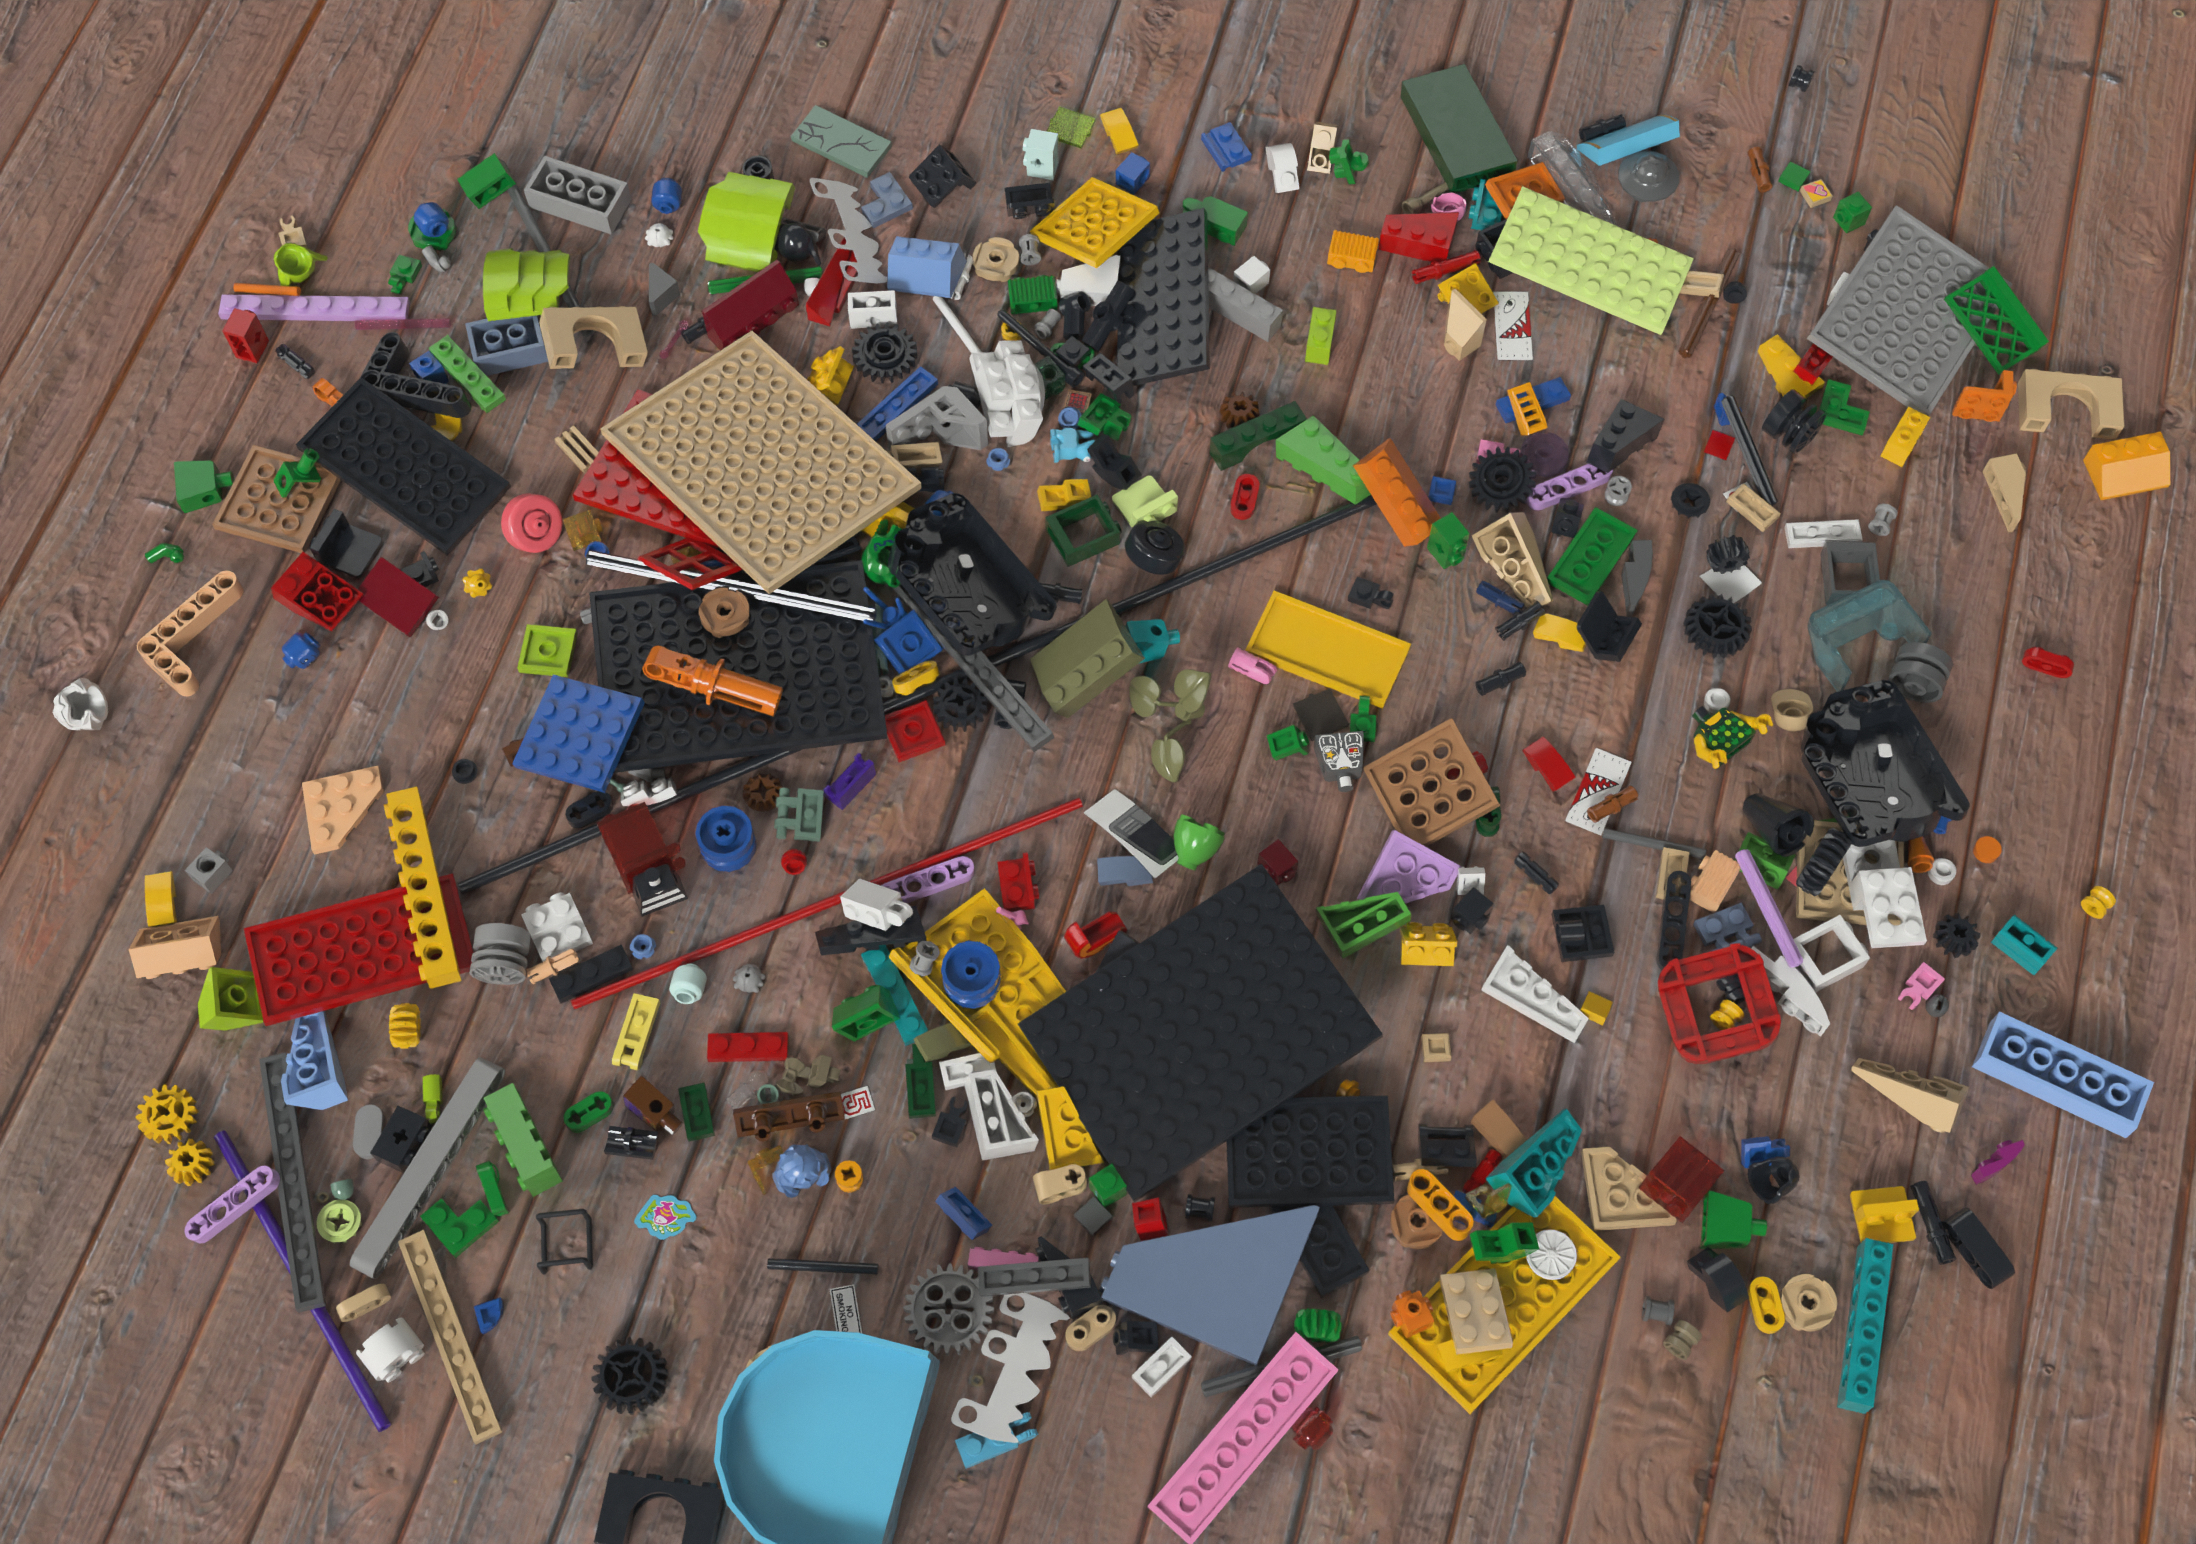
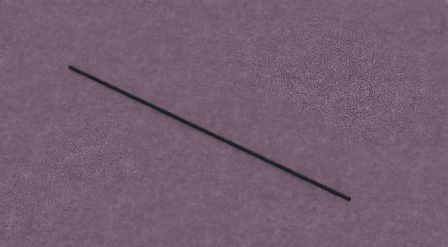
(928, 689)

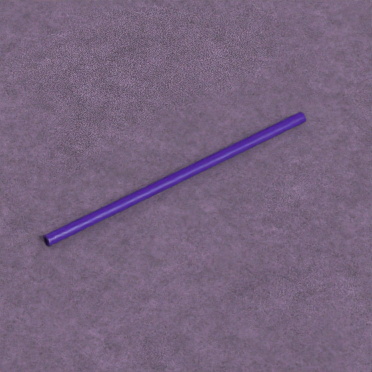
(320, 1314)

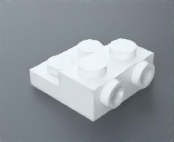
(556, 926)

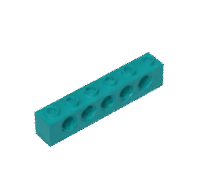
(1865, 1326)

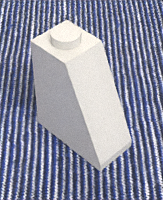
(1093, 281)

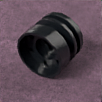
(1797, 424)

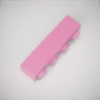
(981, 1257)

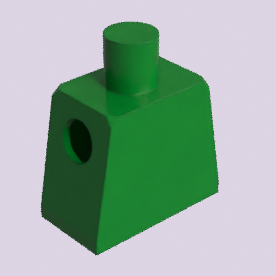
(199, 484)
(1728, 1222)

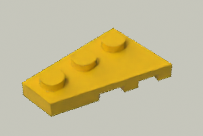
(1780, 362)
(1064, 1133)

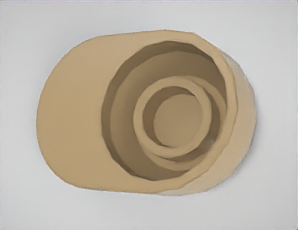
(1791, 709)

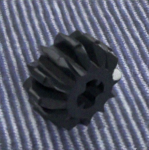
(1727, 554)
(1953, 926)

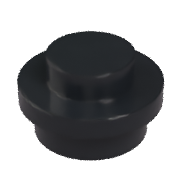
(1735, 292)
(464, 771)

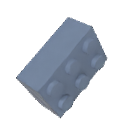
(506, 344)

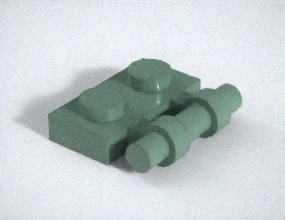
(808, 814)

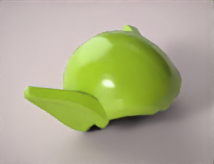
(295, 263)

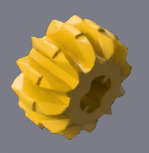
(405, 1025)
(183, 1155)

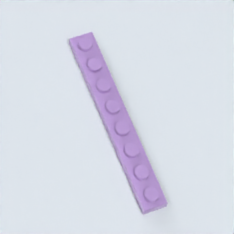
(317, 307)

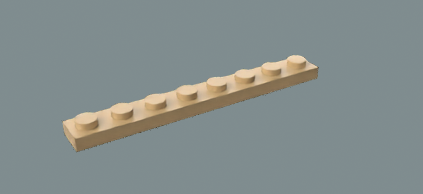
(450, 1337)

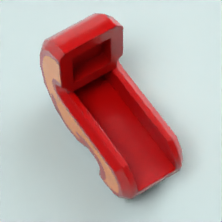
(1095, 935)

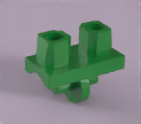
(1347, 161)

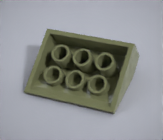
(1085, 660)

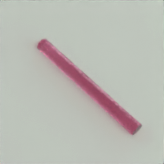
(402, 323)

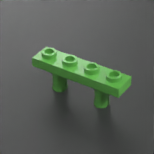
(467, 374)

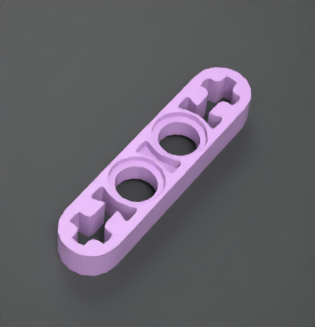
(1571, 488)
(924, 878)
(233, 1207)

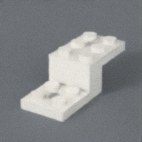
(1884, 891)

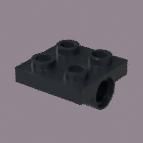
(1582, 933)

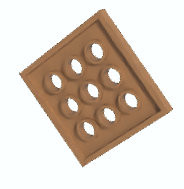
(1436, 769)

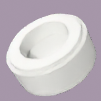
(1716, 699)
(1942, 871)

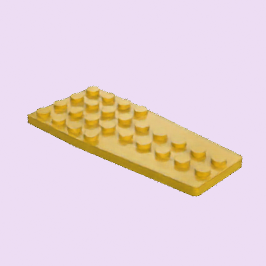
(1024, 986)

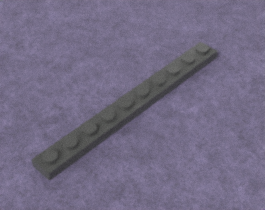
(990, 683)
(292, 1189)

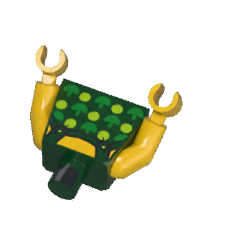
(1725, 733)

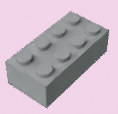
(578, 194)

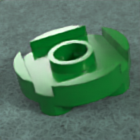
(440, 243)

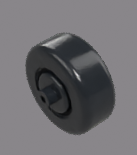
(1155, 547)

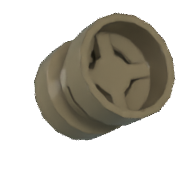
(1682, 1340)

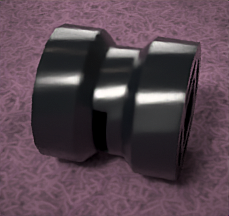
(1732, 988)

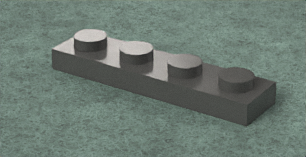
(1034, 1277)

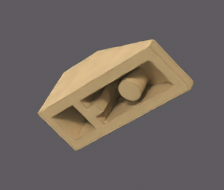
(2006, 482)

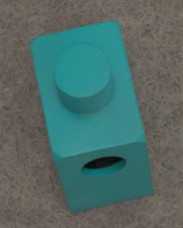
(1152, 637)

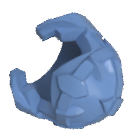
(801, 1168)

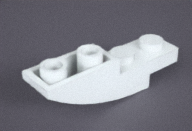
(1798, 995)

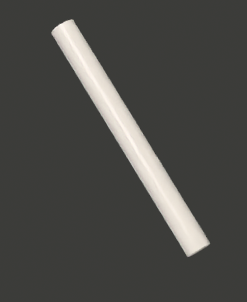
(956, 324)

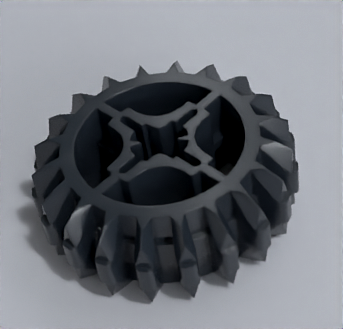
(1730, 635)
(1823, 862)
(624, 1386)

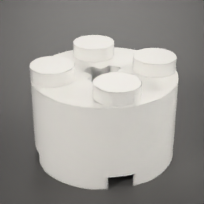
(390, 1350)

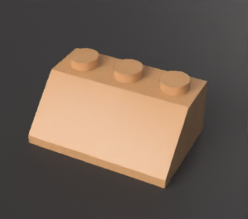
(176, 947)

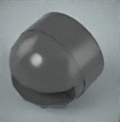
(1932, 1003)

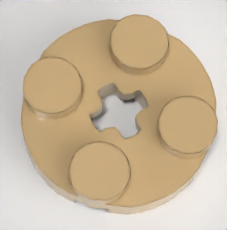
(999, 270)
(1801, 1317)

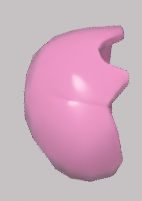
(1449, 203)

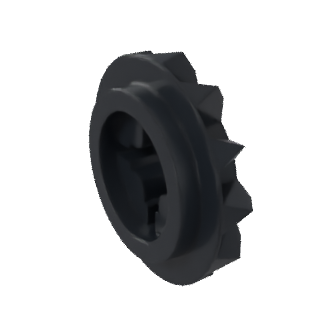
(1693, 492)

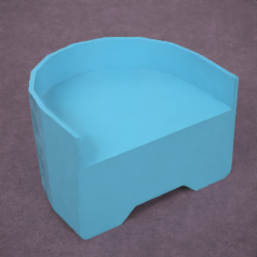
(824, 1437)

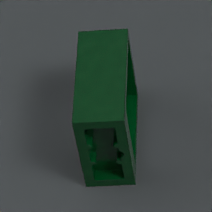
(1075, 513)

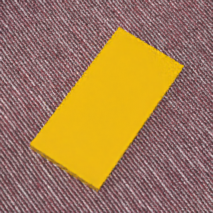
(1328, 649)

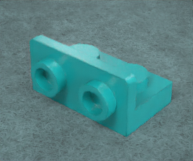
(1485, 211)

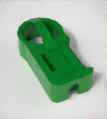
(492, 1188)

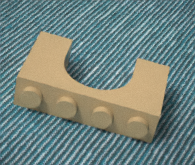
(617, 323)
(2098, 393)

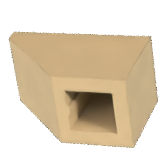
(1322, 140)

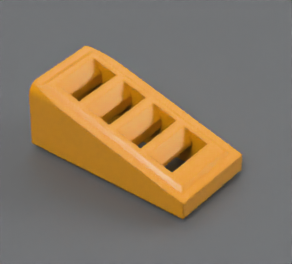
(1519, 412)

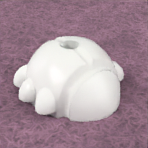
(659, 235)

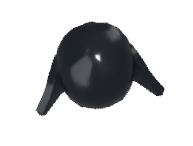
(796, 244)

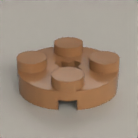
(729, 600)
(1409, 1234)

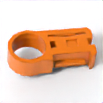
(326, 392)

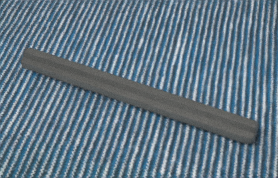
(1248, 1375)

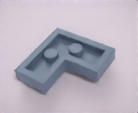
(891, 201)

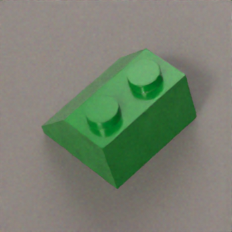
(864, 1013)

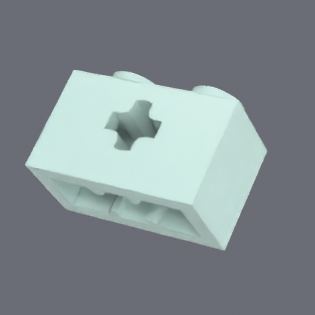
(1041, 154)

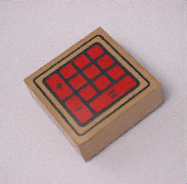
(1078, 399)

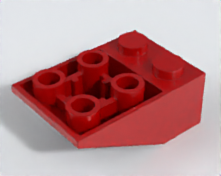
(315, 592)

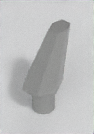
(649, 774)

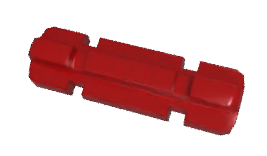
(1486, 1166)

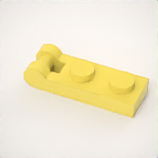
(636, 1031)

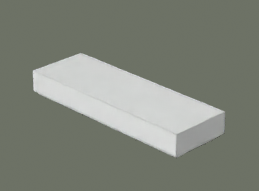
(1819, 532)

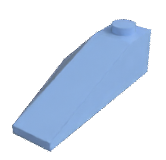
(313, 1066)

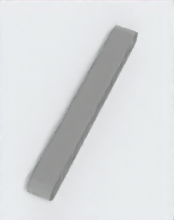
(426, 1168)

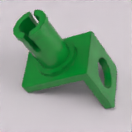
(298, 472)

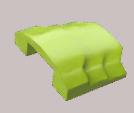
(744, 220)
(523, 282)

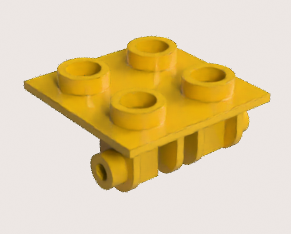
(1472, 286)

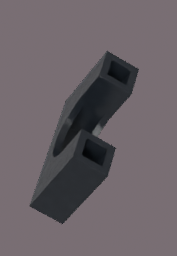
(628, 1493)

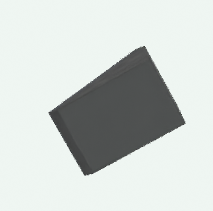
(662, 289)

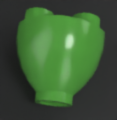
(1195, 843)

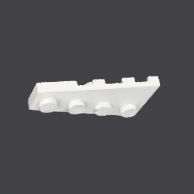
(1525, 991)

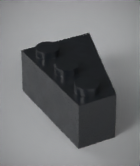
(1623, 434)

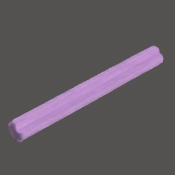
(1769, 908)

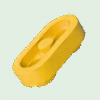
(915, 677)
(1766, 1306)

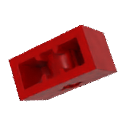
(245, 335)

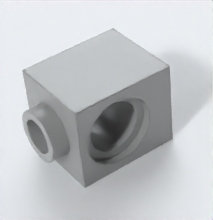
(213, 879)

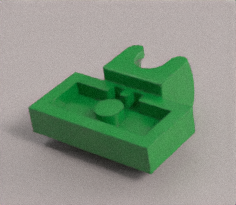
(1106, 416)

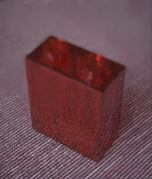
(1681, 1179)

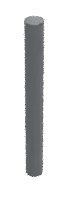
(1651, 842)

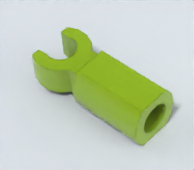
(432, 1096)

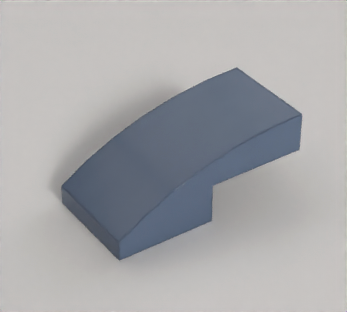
(1122, 870)

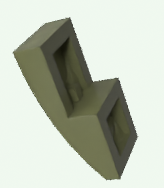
(940, 1042)

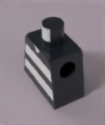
(657, 889)

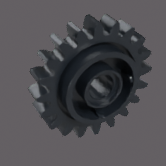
(870, 354)
(1502, 494)

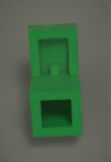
(1505, 1244)

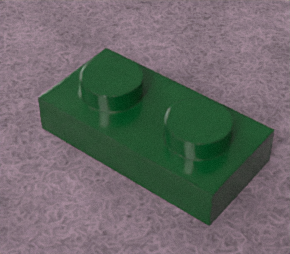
(696, 1112)

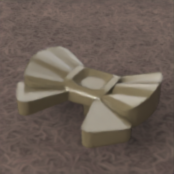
(794, 1069)

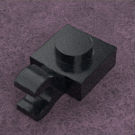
(1367, 592)

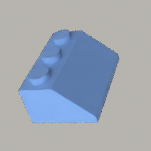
(924, 266)

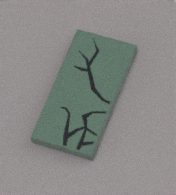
(841, 141)

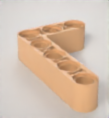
(185, 630)

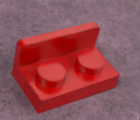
(1016, 883)

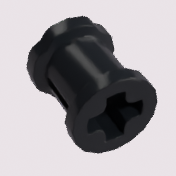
(1200, 1207)

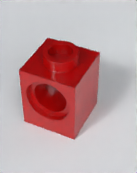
(1150, 1219)

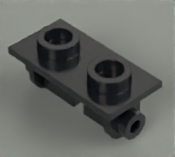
(931, 478)

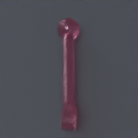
(683, 325)

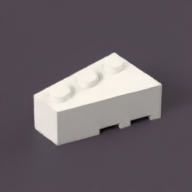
(996, 1119)

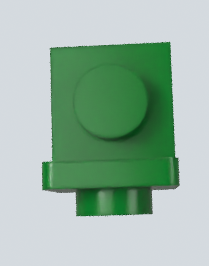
(1288, 742)

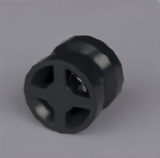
(1801, 78)

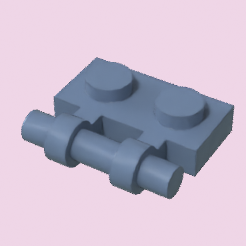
(1725, 924)

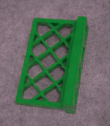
(2009, 307)

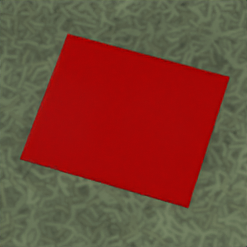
(1719, 445)

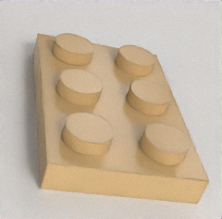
(1476, 1311)

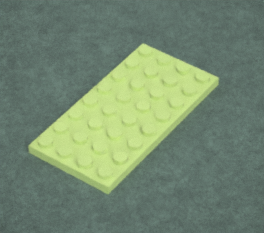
(1591, 260)

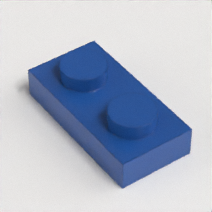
(963, 1213)

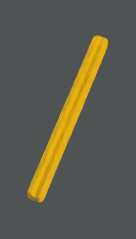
(946, 1007)

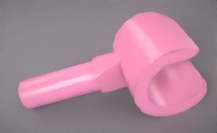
(1017, 917)

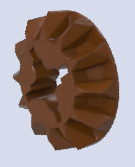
(755, 800)

